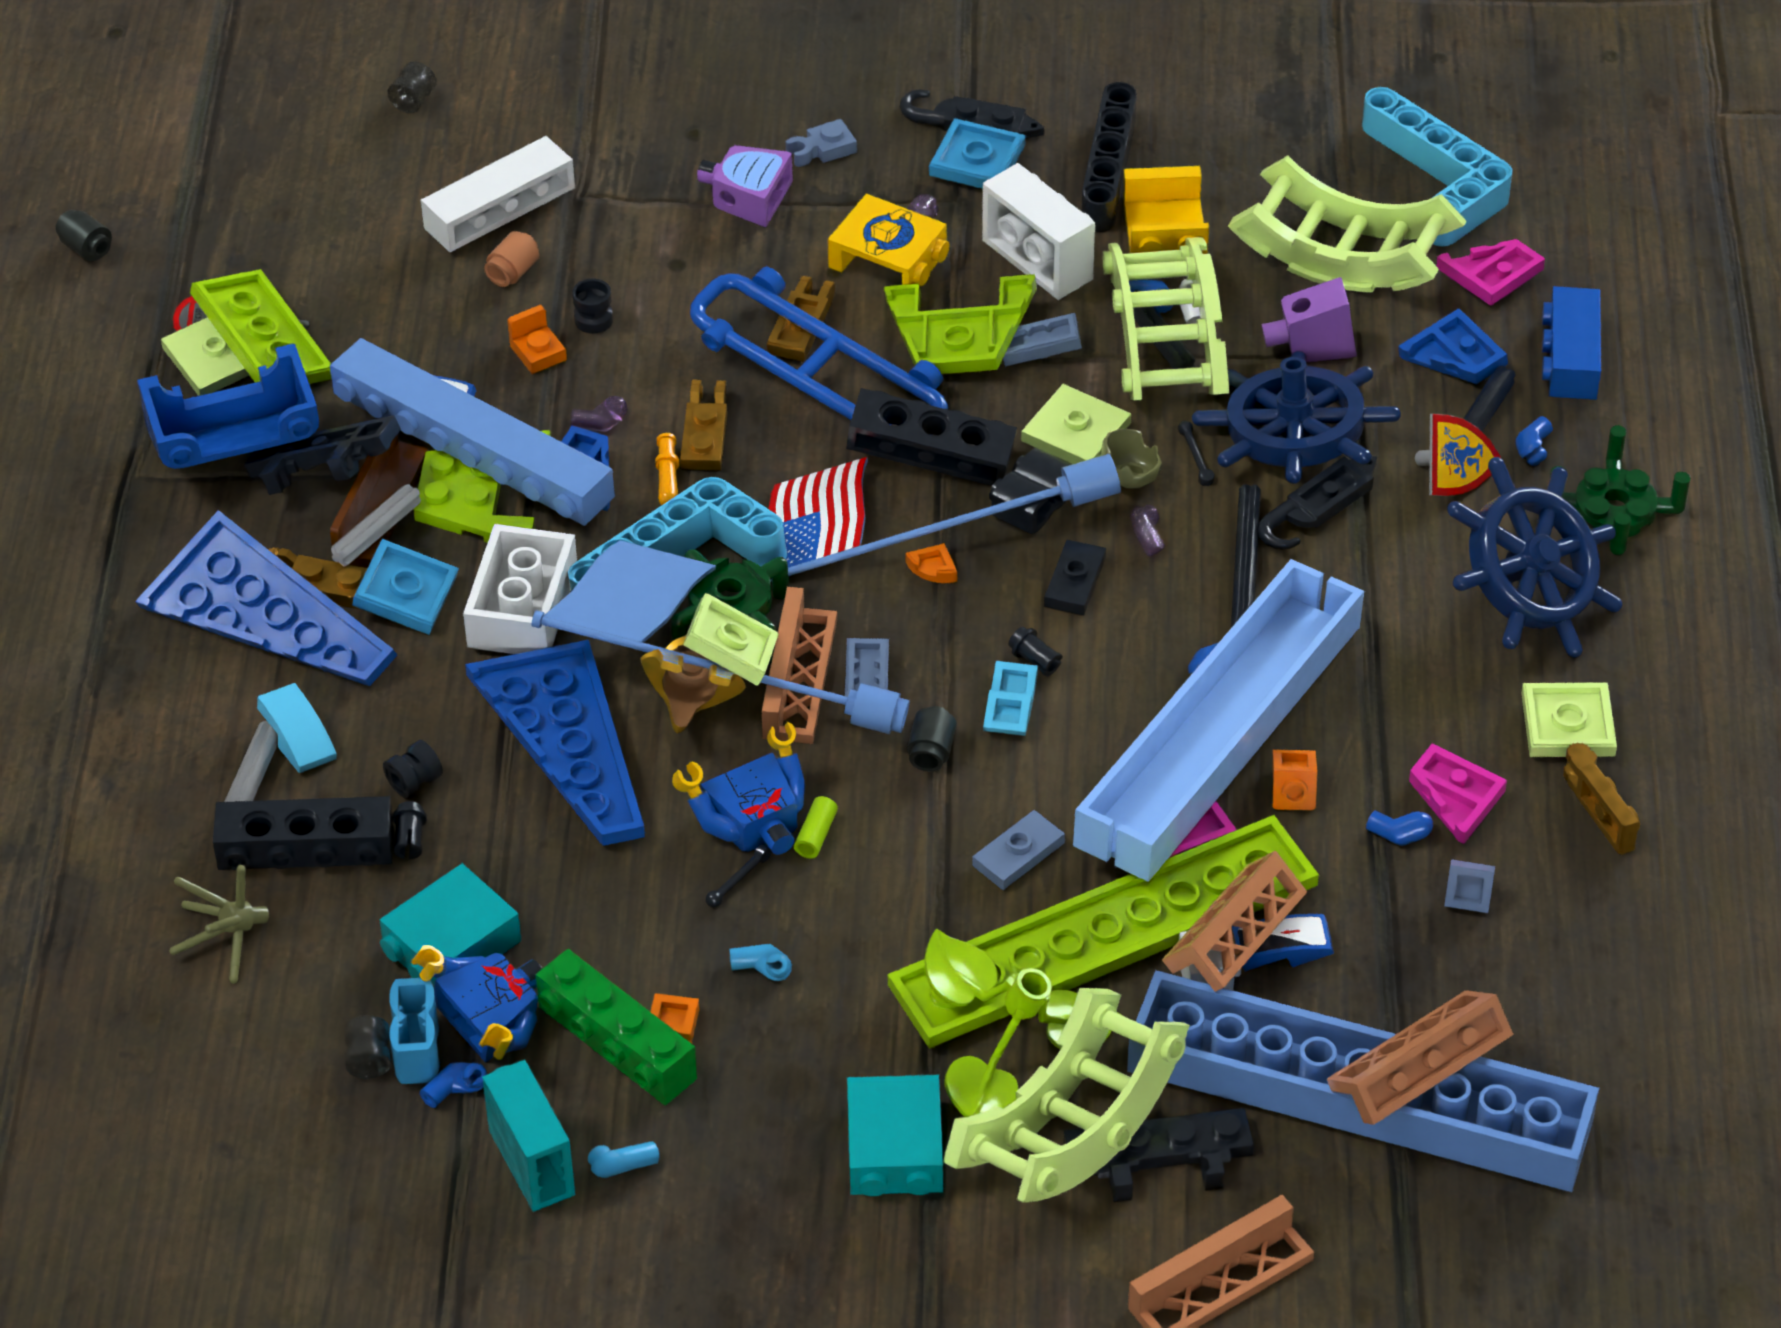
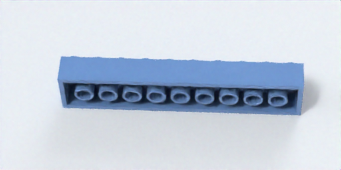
(1283, 1055)

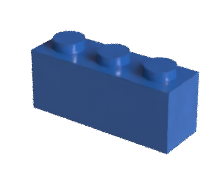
(1572, 342)

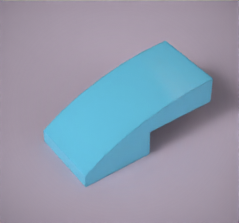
(1010, 698)
(298, 728)

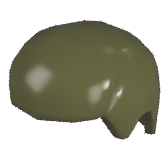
(1133, 460)

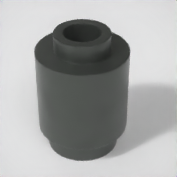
(84, 234)
(931, 738)

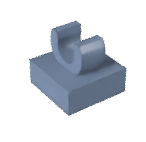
(1469, 886)

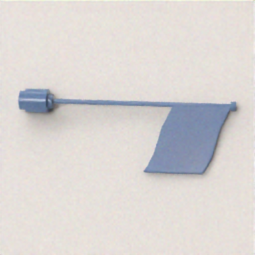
(637, 591)

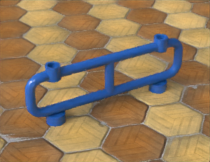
(765, 289)

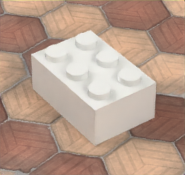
(1038, 231)
(516, 576)

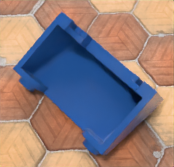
(234, 419)

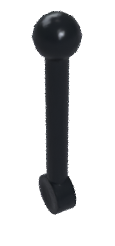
(1205, 475)
(762, 854)

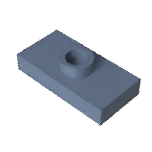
(1043, 339)
(866, 663)
(1018, 849)

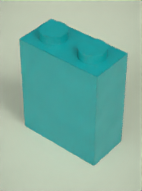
(454, 916)
(529, 1135)
(895, 1135)

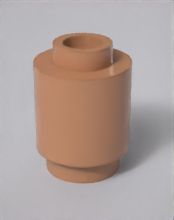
(511, 259)

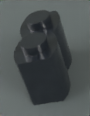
(1029, 475)

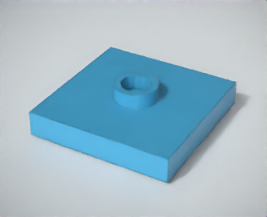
(975, 153)
(405, 586)

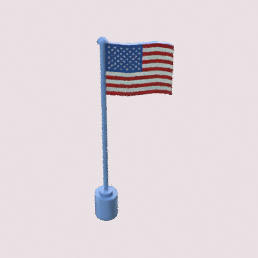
(827, 512)

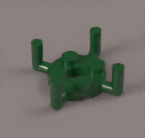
(1625, 486)
(746, 578)

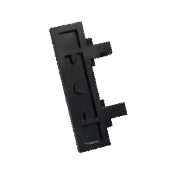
(337, 446)
(1178, 1140)

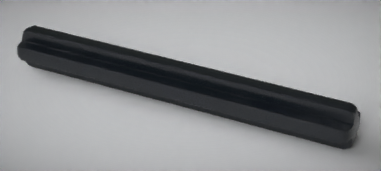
(1246, 550)

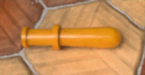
(667, 464)

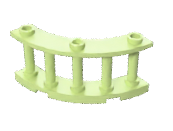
(1187, 263)
(1320, 263)
(1059, 1168)

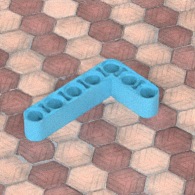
(1474, 176)
(694, 517)

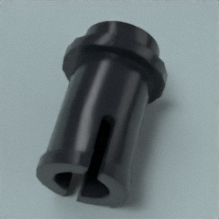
(1027, 644)
(409, 819)

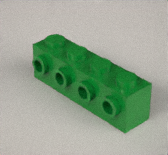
(616, 1026)

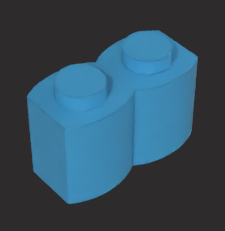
(414, 1030)

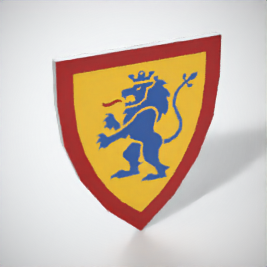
(1456, 456)

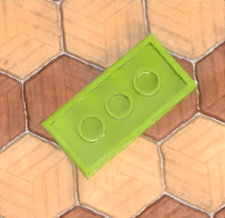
(257, 321)

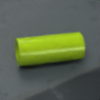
(815, 827)

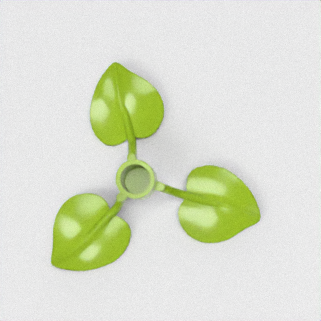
(960, 973)

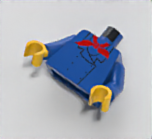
(752, 801)
(484, 998)

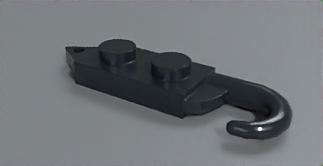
(970, 110)
(1319, 499)

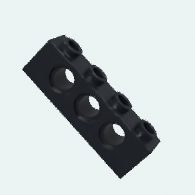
(913, 445)
(303, 833)

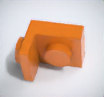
(534, 340)
(1294, 779)

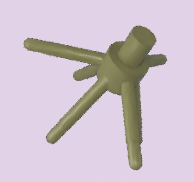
(232, 917)

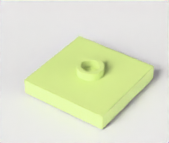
(203, 357)
(1073, 425)
(731, 639)
(1566, 715)

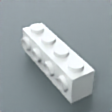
(498, 193)

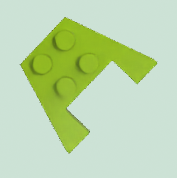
(961, 337)
(461, 497)

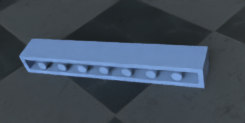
(473, 431)

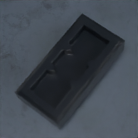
(1075, 577)

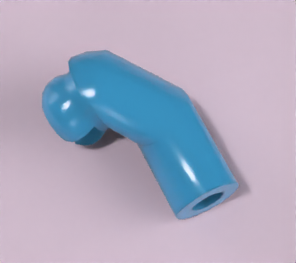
(763, 958)
(614, 1162)

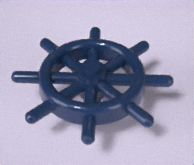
(1296, 416)
(1534, 557)

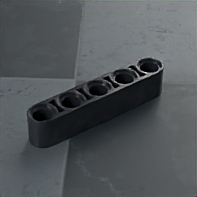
(1109, 155)

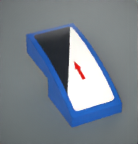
(1297, 938)

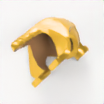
(688, 686)

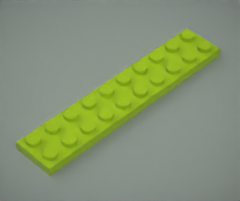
(1102, 927)

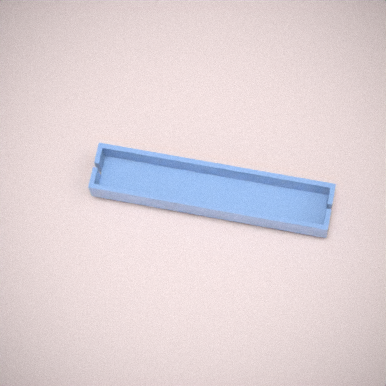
(1217, 721)

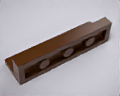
(374, 485)

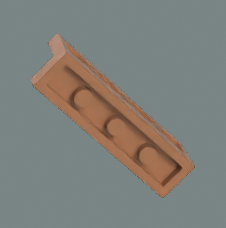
(785, 663)
(1226, 912)
(1423, 1054)
(1216, 1256)

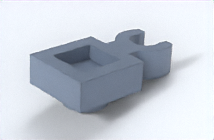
(823, 141)

